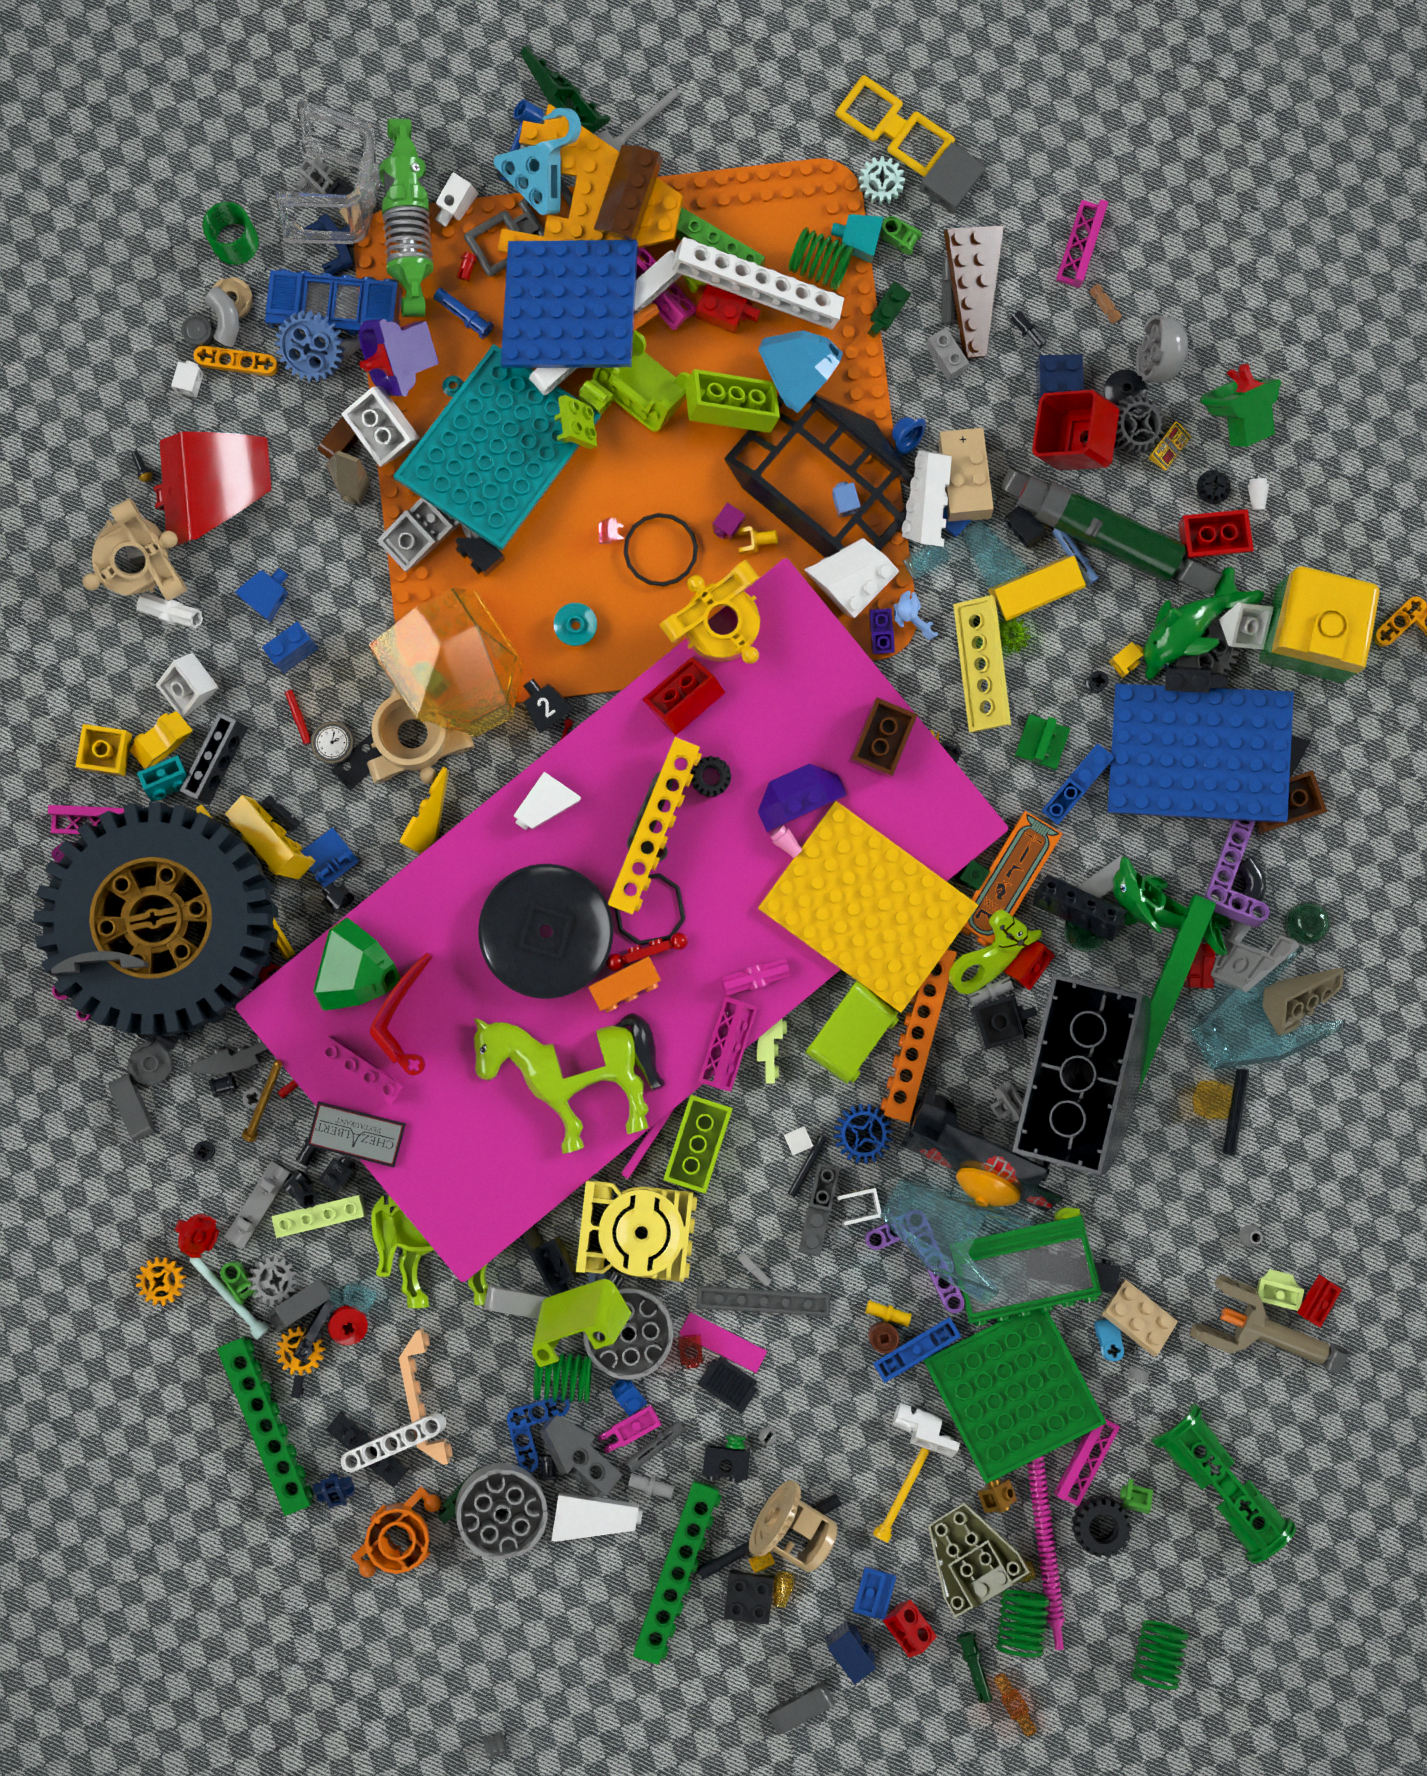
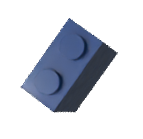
(290, 647)

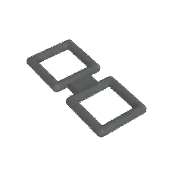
(524, 223)

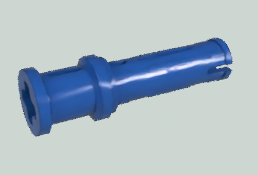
(470, 318)

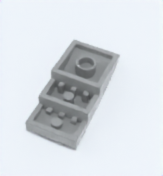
(417, 533)

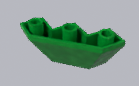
(353, 968)

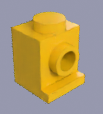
(1126, 659)

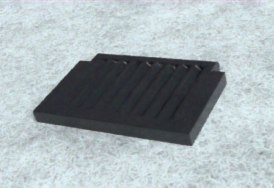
(728, 1384)

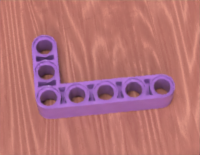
(1229, 870)
(943, 1293)

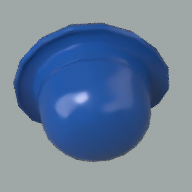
(908, 434)

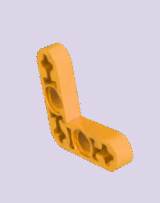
(1418, 617)

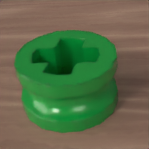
(735, 1441)

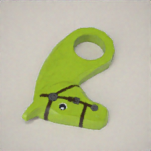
(1010, 938)

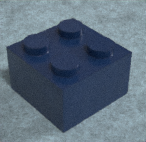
(1059, 373)
(850, 1652)

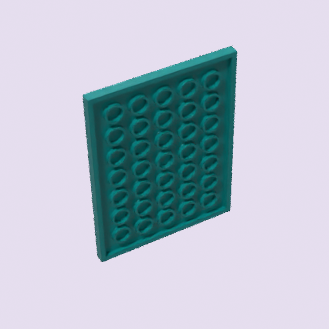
(491, 451)

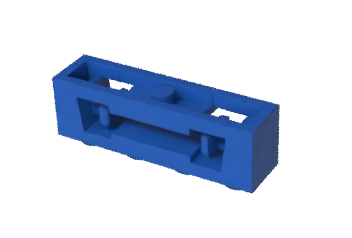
(916, 1350)

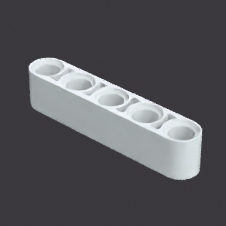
(383, 1445)

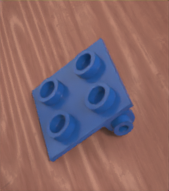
(331, 857)

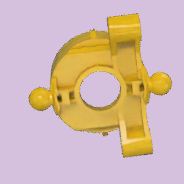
(693, 619)

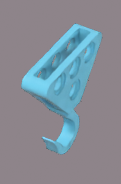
(540, 166)

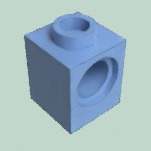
(845, 499)

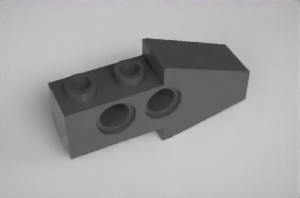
(563, 1441)

